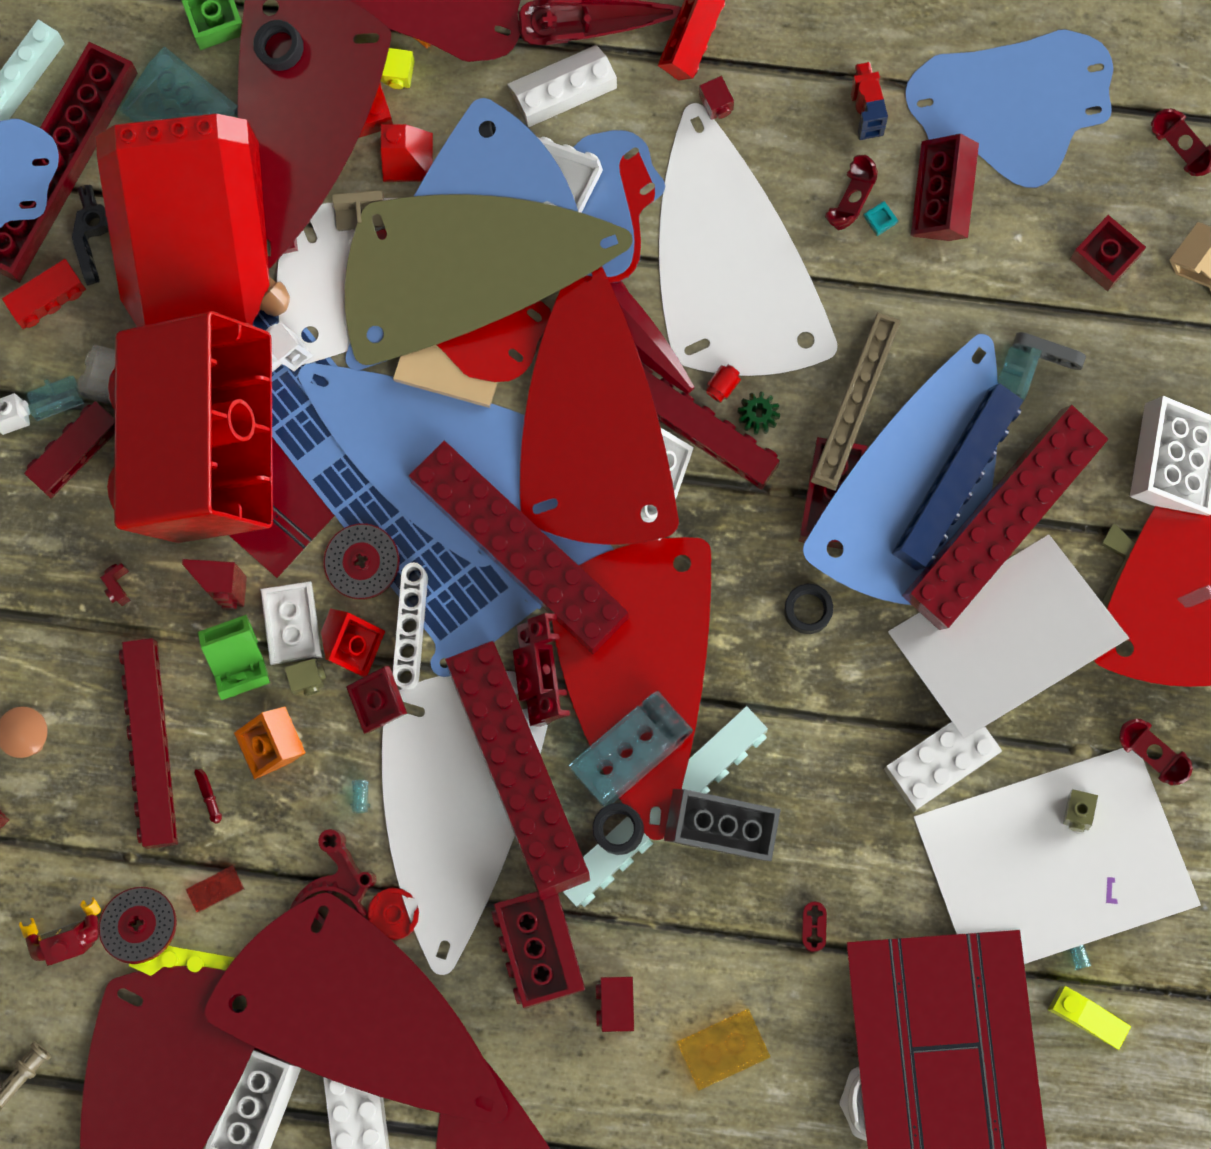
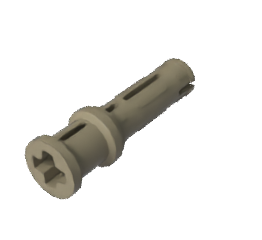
(24, 1069)

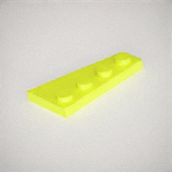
(184, 957)

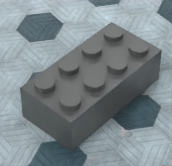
(722, 825)

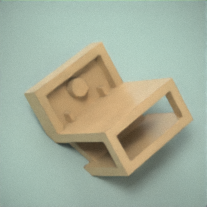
(1193, 256)

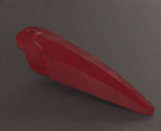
(567, 20)
(650, 342)

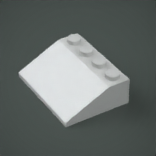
(1174, 457)

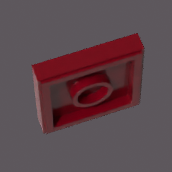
(376, 699)

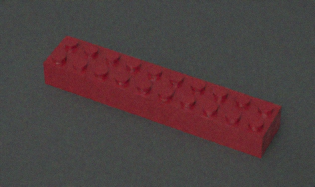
(74, 121)
(1005, 517)
(519, 547)
(517, 770)

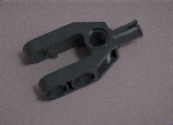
(83, 232)

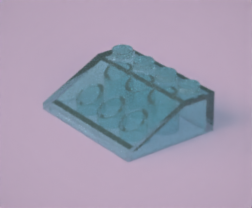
(174, 90)

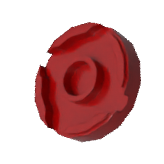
(394, 921)

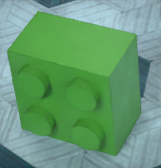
(213, 21)

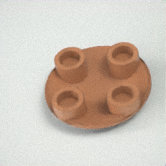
(22, 732)

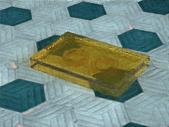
(723, 1049)

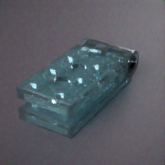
(652, 716)

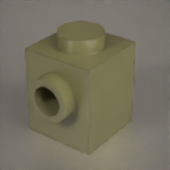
(306, 677)
(1080, 810)

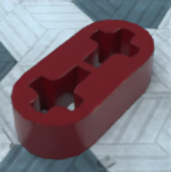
(821, 926)

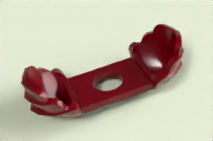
(1171, 126)
(863, 176)
(1172, 767)

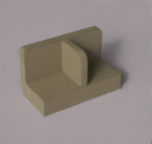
(350, 207)

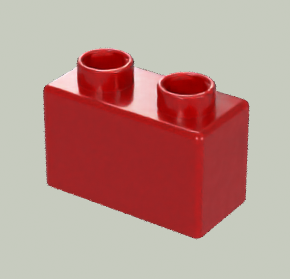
(192, 428)

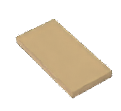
(435, 372)

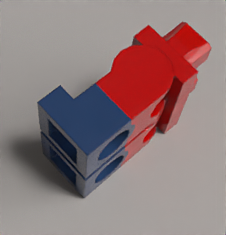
(869, 102)

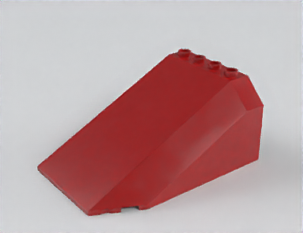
(185, 217)

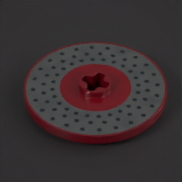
(379, 569)
(151, 938)

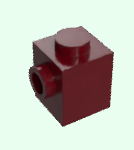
(716, 98)

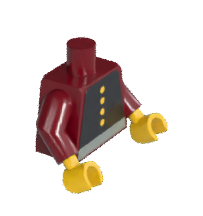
(65, 941)

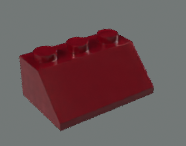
(220, 580)

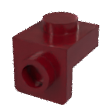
(114, 590)

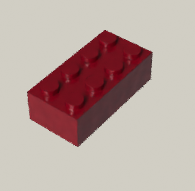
(819, 496)

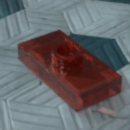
(215, 889)

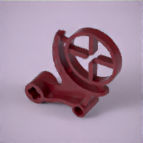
(346, 880)

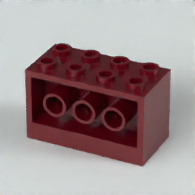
(556, 952)

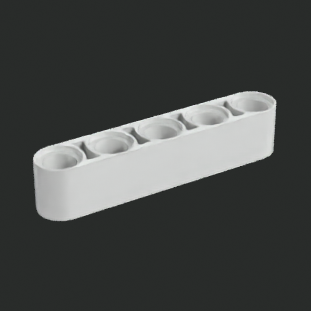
(407, 614)

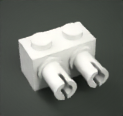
(287, 348)

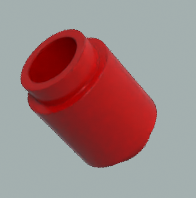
(723, 383)

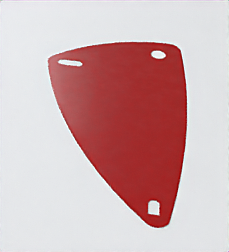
(593, 427)
(1167, 637)
(653, 651)

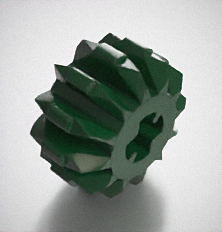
(768, 416)

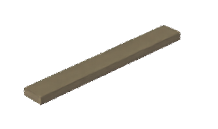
(855, 401)

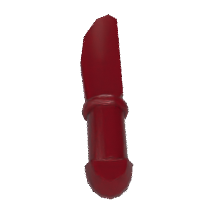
(207, 793)

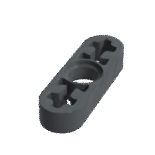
(1050, 351)

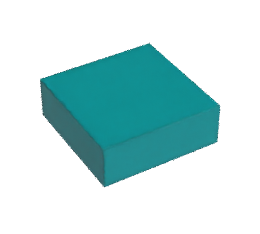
(880, 218)

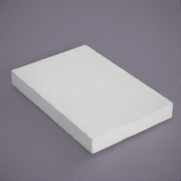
(291, 623)

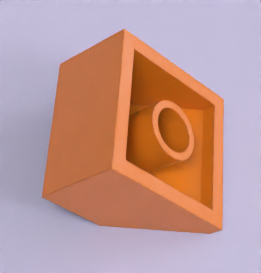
(269, 742)

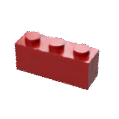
(44, 294)

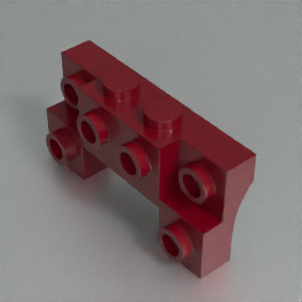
(537, 671)

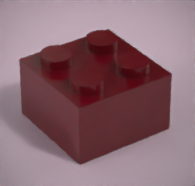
(1107, 253)
(616, 1004)

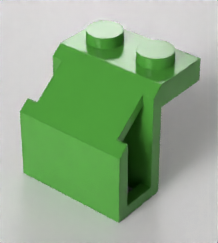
(234, 657)

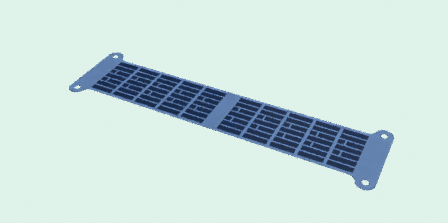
(463, 601)

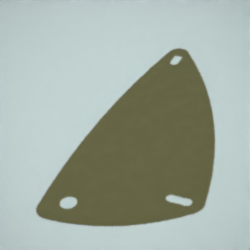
(461, 266)

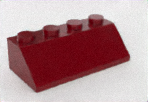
(945, 188)

